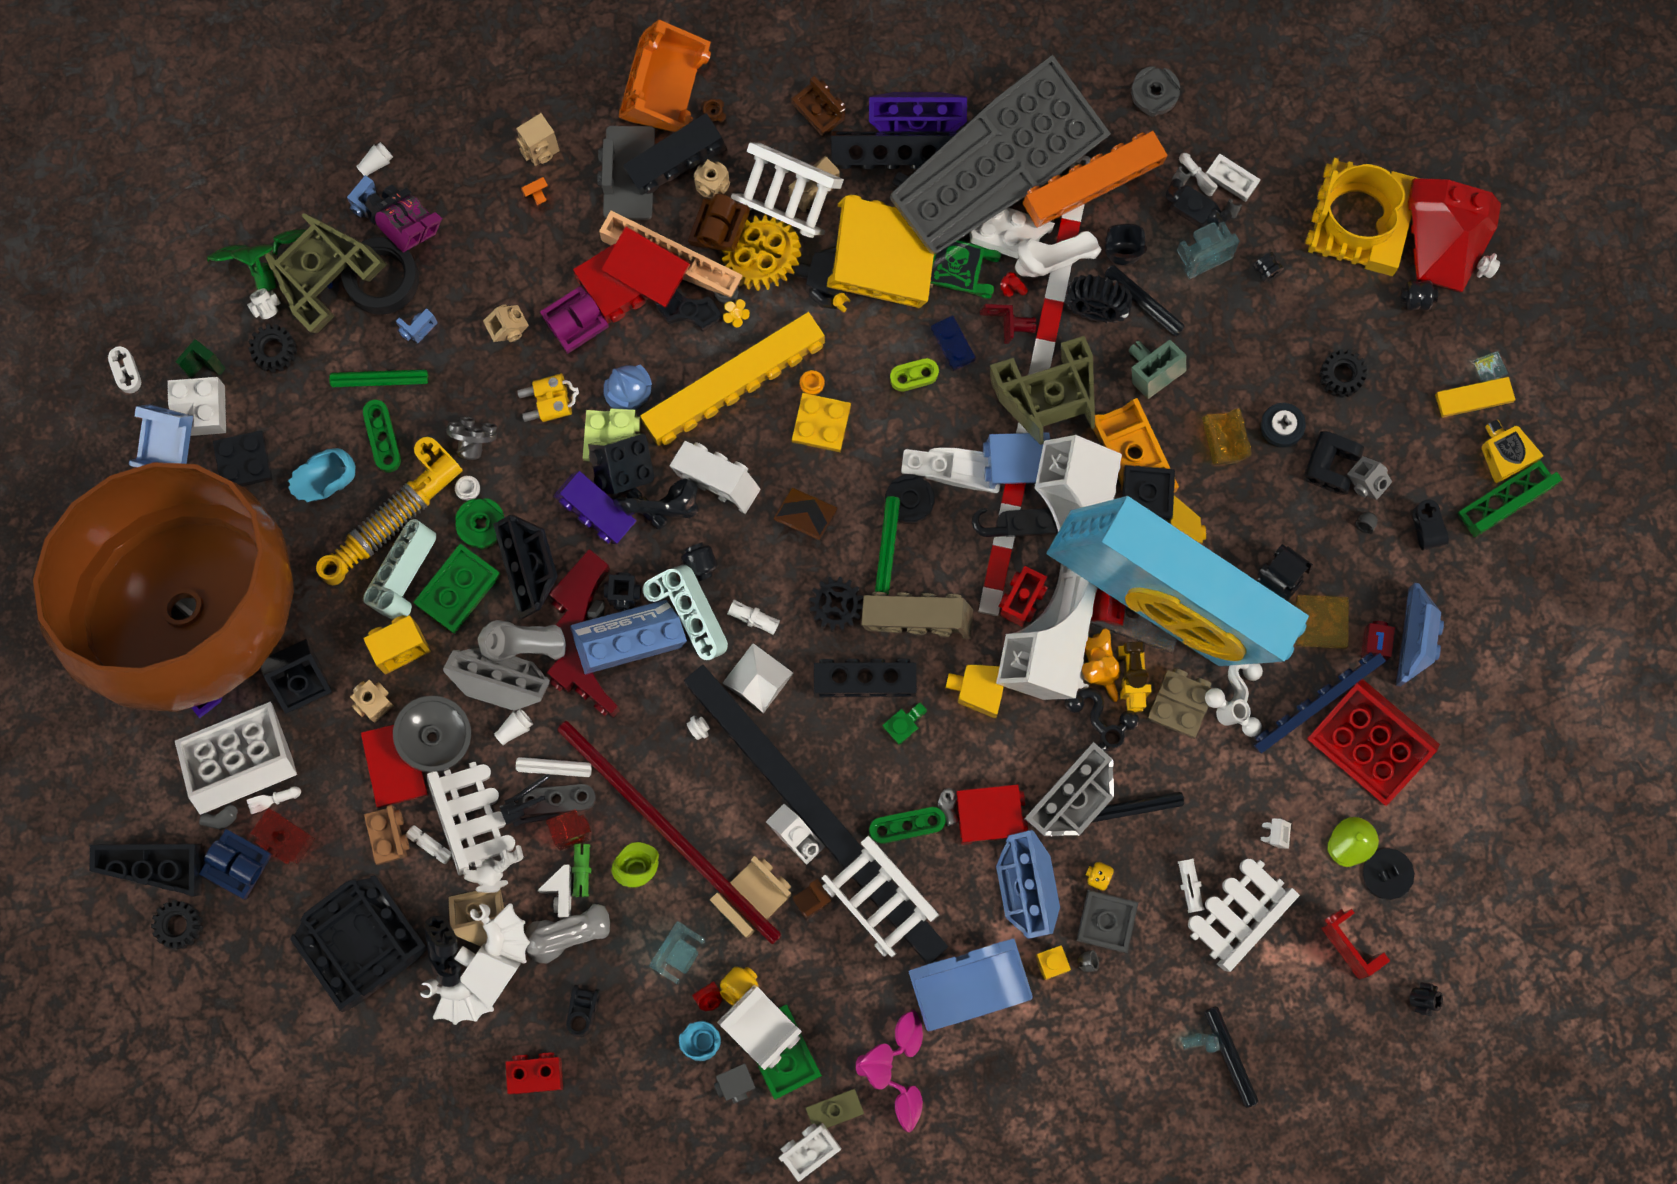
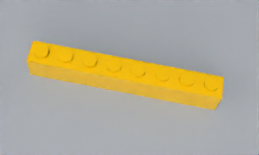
(733, 379)

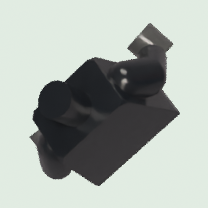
(1196, 206)

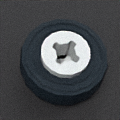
(1279, 433)

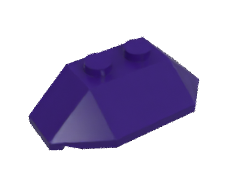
(917, 111)

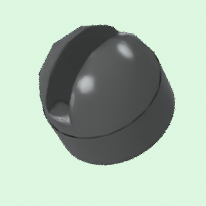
(1367, 522)
(1089, 961)

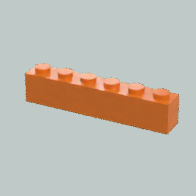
(1094, 178)

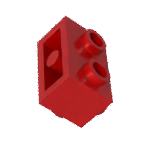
(1027, 588)
(534, 1077)

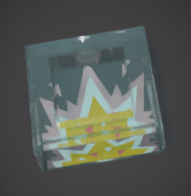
(1490, 367)

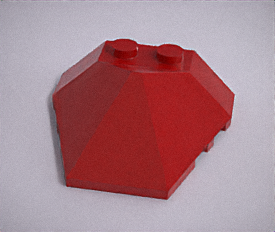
(1450, 229)

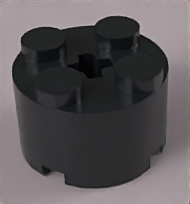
(1284, 572)

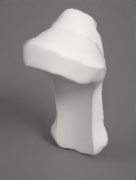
(1040, 258)

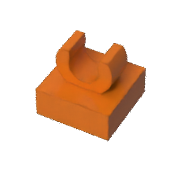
(535, 189)

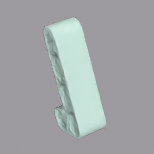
(399, 569)
(689, 613)

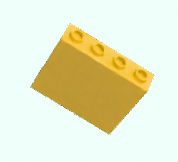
(880, 254)

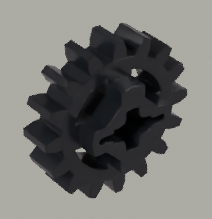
(827, 611)

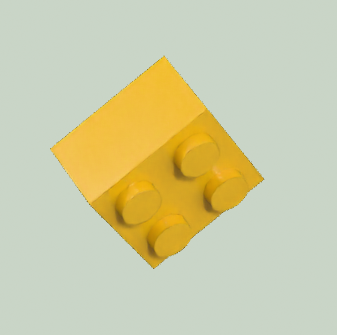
(396, 644)

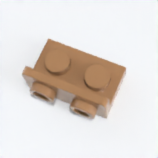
(386, 835)

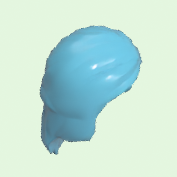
(322, 475)

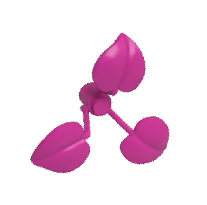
(878, 1064)

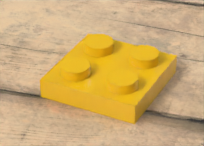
(821, 422)

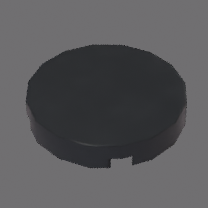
(915, 498)

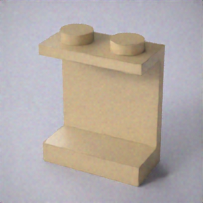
(760, 889)

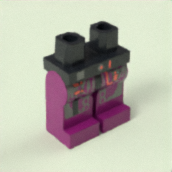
(402, 217)

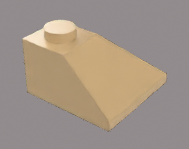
(461, 920)

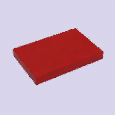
(646, 266)
(390, 776)

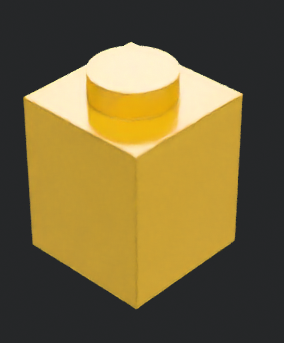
(1052, 963)

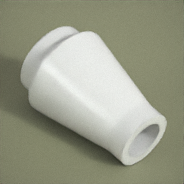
(375, 159)
(514, 726)

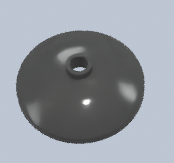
(426, 717)

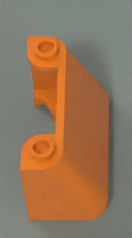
(663, 77)

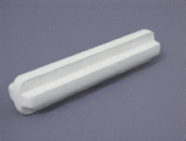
(553, 767)

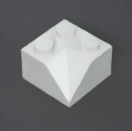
(202, 399)

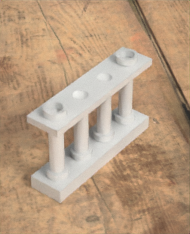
(804, 173)
(887, 873)

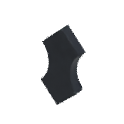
(700, 312)

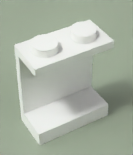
(760, 1027)

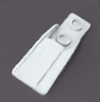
(949, 466)

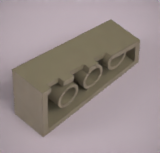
(917, 614)

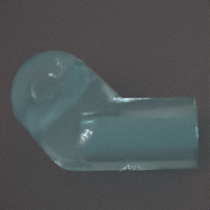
(1199, 1040)

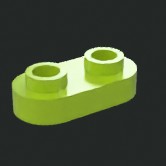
(913, 373)

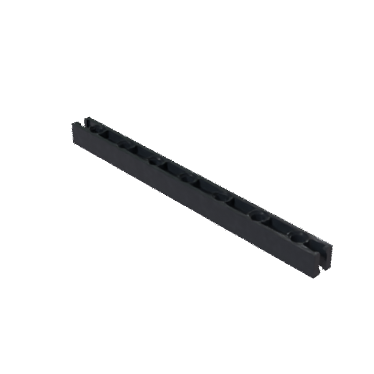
(806, 804)

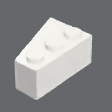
(716, 474)

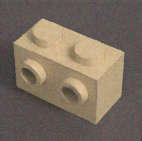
(537, 140)

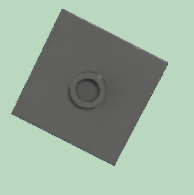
(1107, 921)

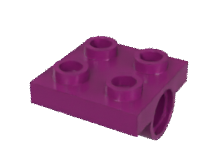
(574, 319)

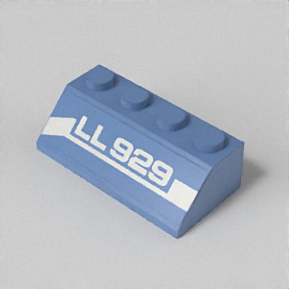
(627, 636)

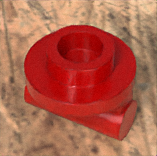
(1011, 284)
(708, 997)

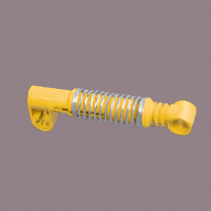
(413, 496)

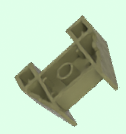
(314, 263)
(1051, 393)

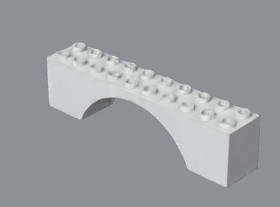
(1050, 651)

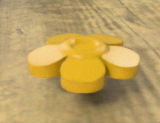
(735, 312)

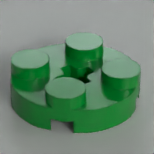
(465, 522)

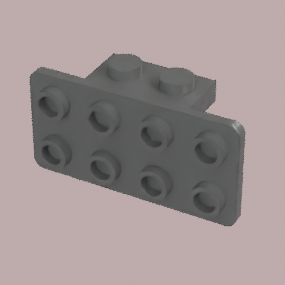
(619, 190)

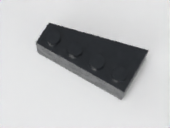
(158, 865)

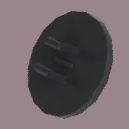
(1388, 874)

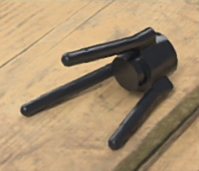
(513, 811)

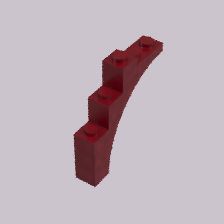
(575, 597)

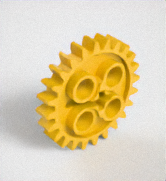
(764, 253)

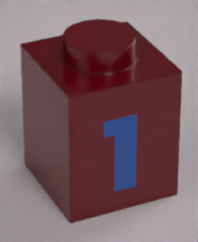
(1378, 639)

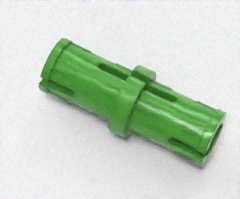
(581, 870)

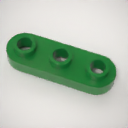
(377, 427)
(919, 823)

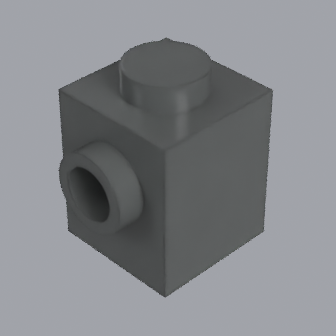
(734, 1084)

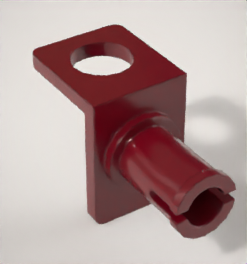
(1011, 323)

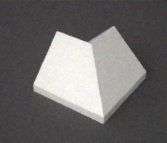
(757, 678)

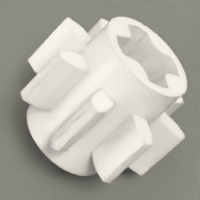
(263, 303)

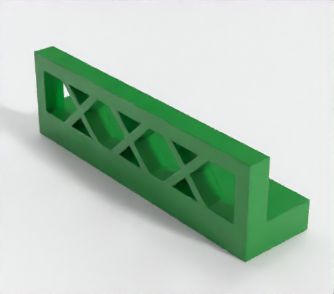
(1517, 502)

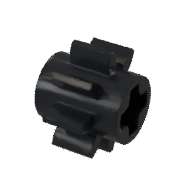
(1426, 999)

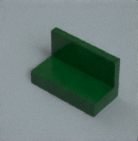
(195, 357)

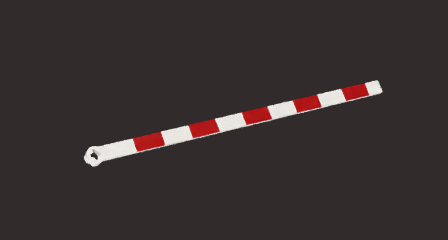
(1040, 361)

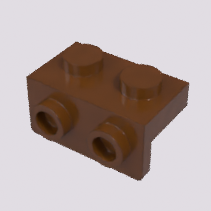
(819, 106)

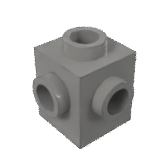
(1369, 478)

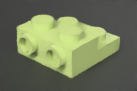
(609, 427)

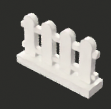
(459, 806)
(1238, 927)

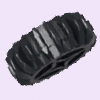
(1098, 299)

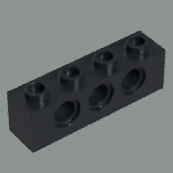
(826, 687)

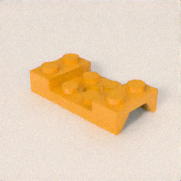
(1127, 429)

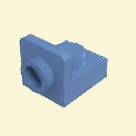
(359, 196)
(419, 327)

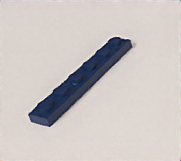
(1326, 695)

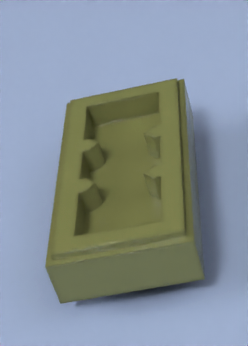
(835, 1109)

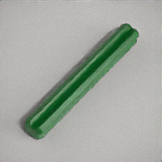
(378, 378)
(887, 544)

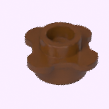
(713, 104)

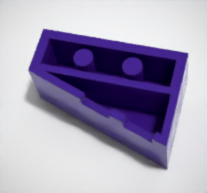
(594, 508)

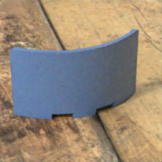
(970, 985)

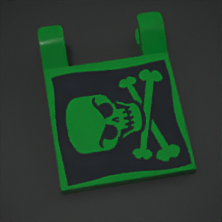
(960, 266)

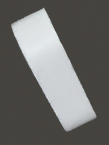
(119, 371)

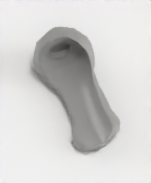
(504, 640)
(551, 938)

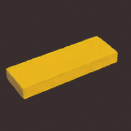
(1475, 397)

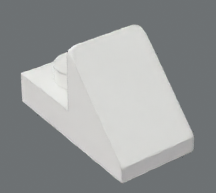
(562, 884)

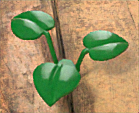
(262, 272)

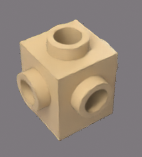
(709, 186)
(505, 323)
(377, 706)

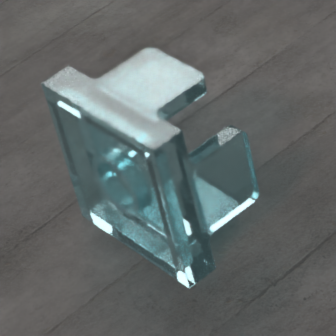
(1212, 248)
(676, 952)

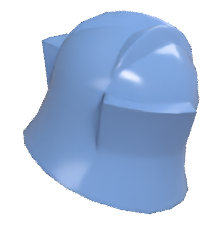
(627, 387)

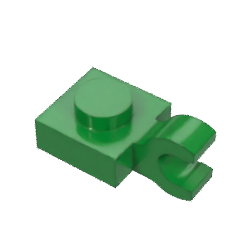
(903, 725)

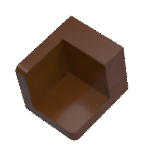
(812, 899)

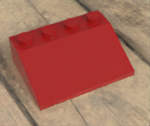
(1373, 742)

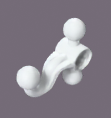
(1237, 709)

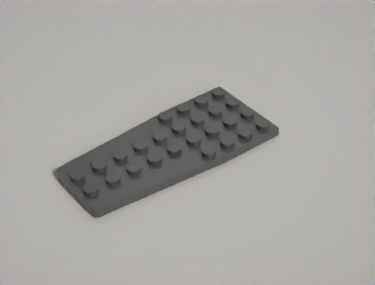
(999, 156)

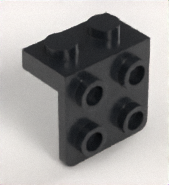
(621, 464)

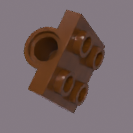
(719, 223)

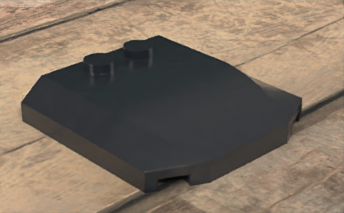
(357, 941)

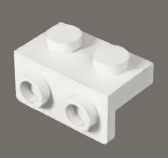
(810, 1151)

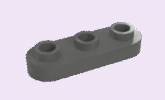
(568, 802)

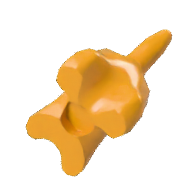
(1101, 665)

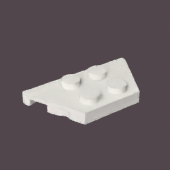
(1007, 231)

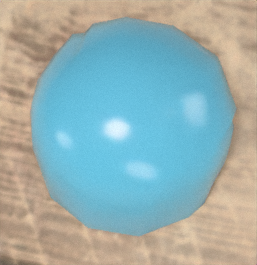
(700, 1041)

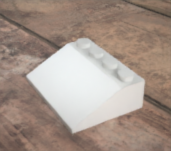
(234, 758)

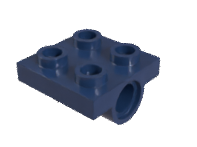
(234, 864)

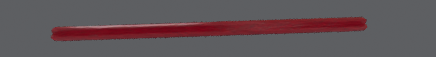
(698, 861)

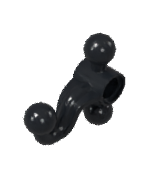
(1128, 719)

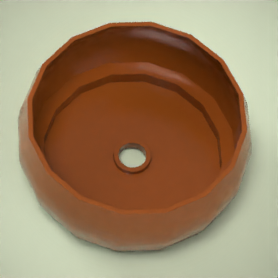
(138, 550)

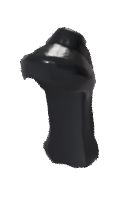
(677, 503)

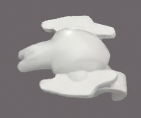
(491, 871)

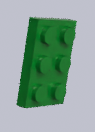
(457, 588)
(794, 1068)

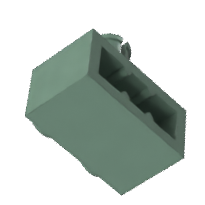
(1156, 368)

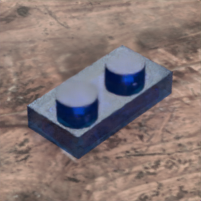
(953, 343)

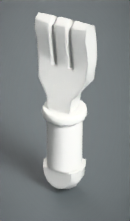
(1203, 180)
(264, 801)

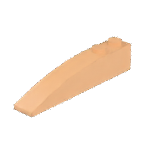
(702, 270)

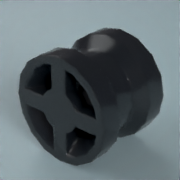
(1268, 267)

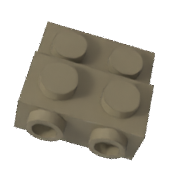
(1180, 703)

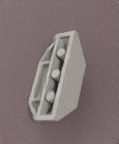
(504, 683)
(1076, 796)

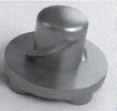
(471, 436)

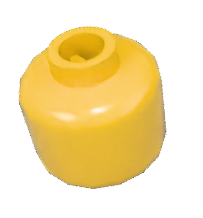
(737, 983)

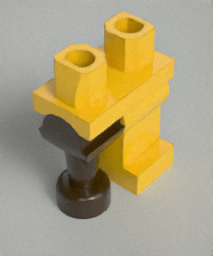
(1135, 675)

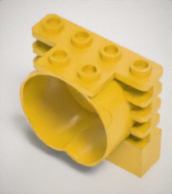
(1391, 190)

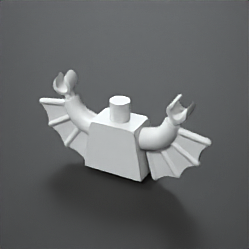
(486, 971)

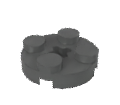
(1156, 77)

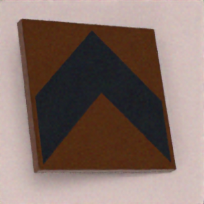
(805, 513)

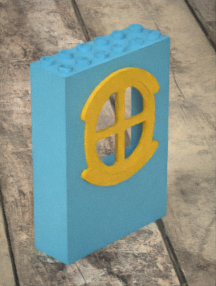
(1177, 584)

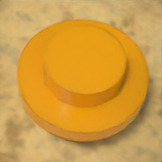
(812, 382)

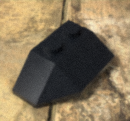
(526, 562)

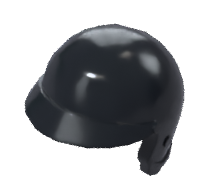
(1125, 244)

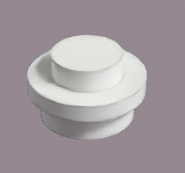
(467, 488)
(698, 727)

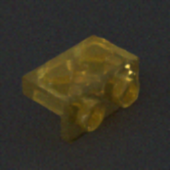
(1227, 437)

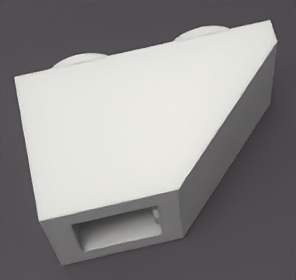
(795, 833)

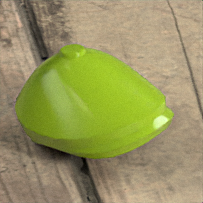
(1353, 842)
(635, 865)

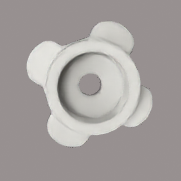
(1488, 266)

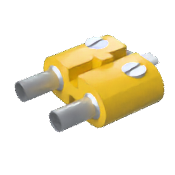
(551, 398)

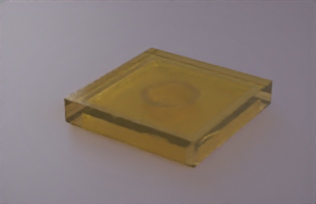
(1326, 621)

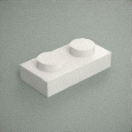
(1232, 177)

